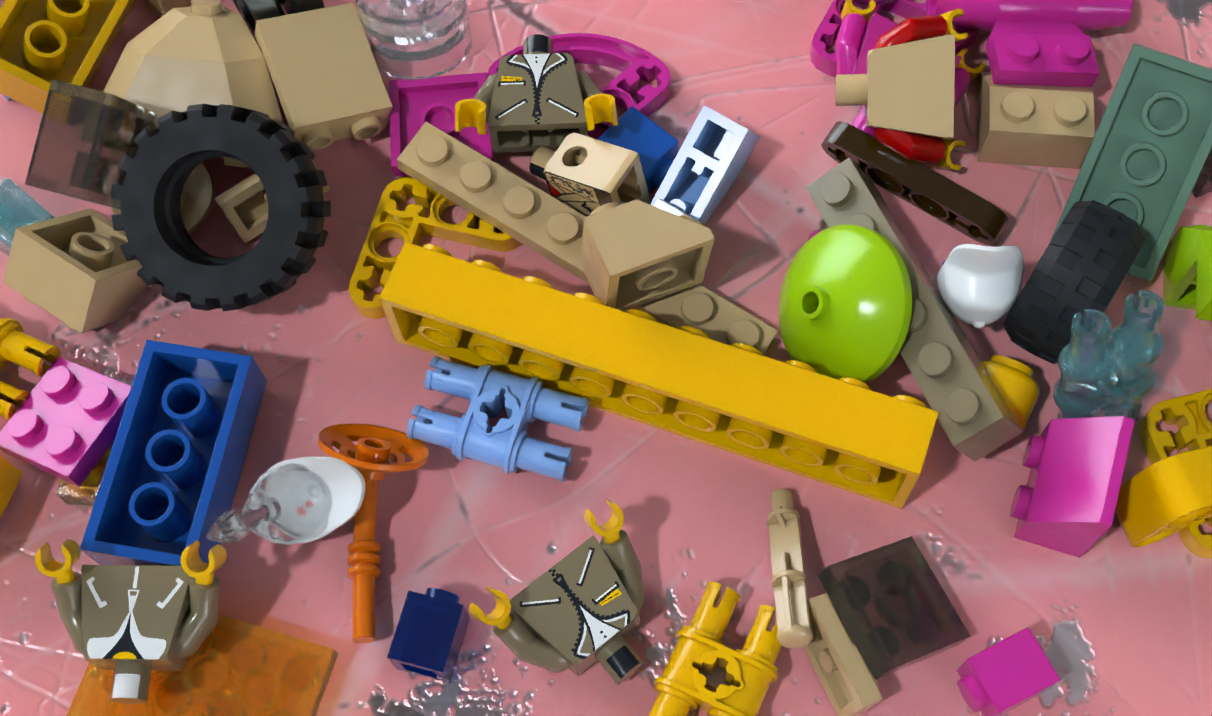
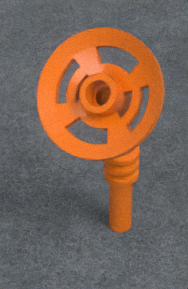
(371, 458)

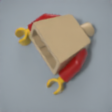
(910, 89)

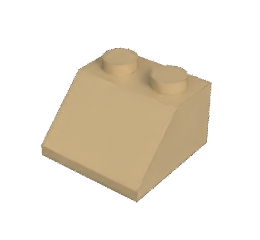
(1033, 123)
(641, 253)
(74, 269)

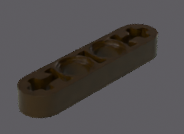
(917, 184)

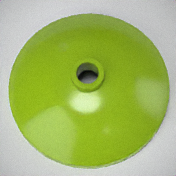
(846, 303)

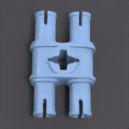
(508, 441)

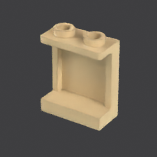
(325, 74)

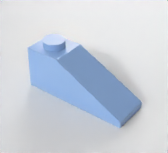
(707, 164)

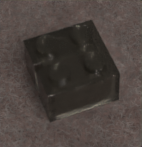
(84, 142)

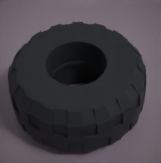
(1074, 274)

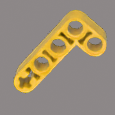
(1166, 497)

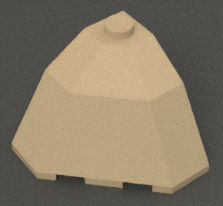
(195, 59)

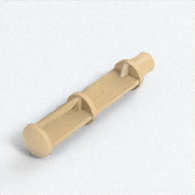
(788, 572)

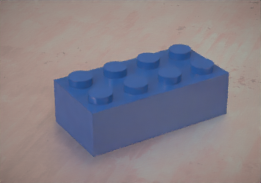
(174, 455)

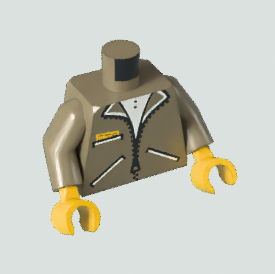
(535, 100)
(578, 607)

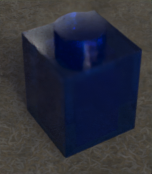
(429, 634)

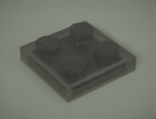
(893, 606)

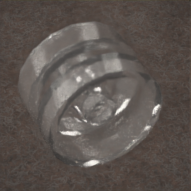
(416, 35)

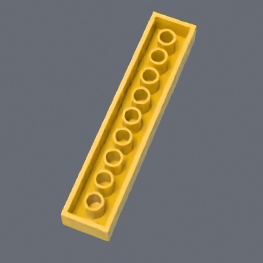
(661, 373)

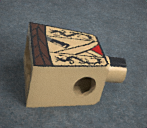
(590, 173)

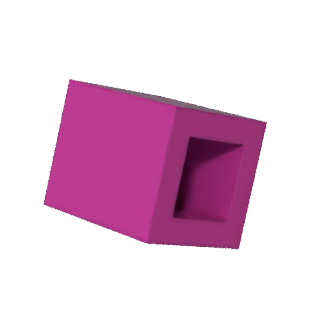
(1006, 675)

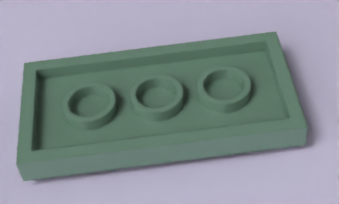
(1149, 148)

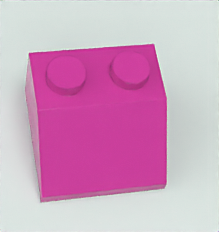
(1072, 482)

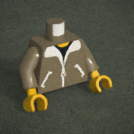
(135, 614)

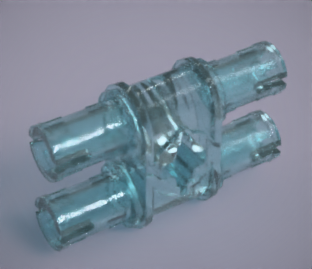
(1110, 366)

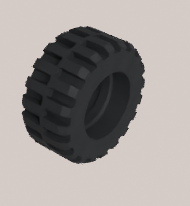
(154, 217)

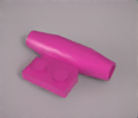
(1039, 38)

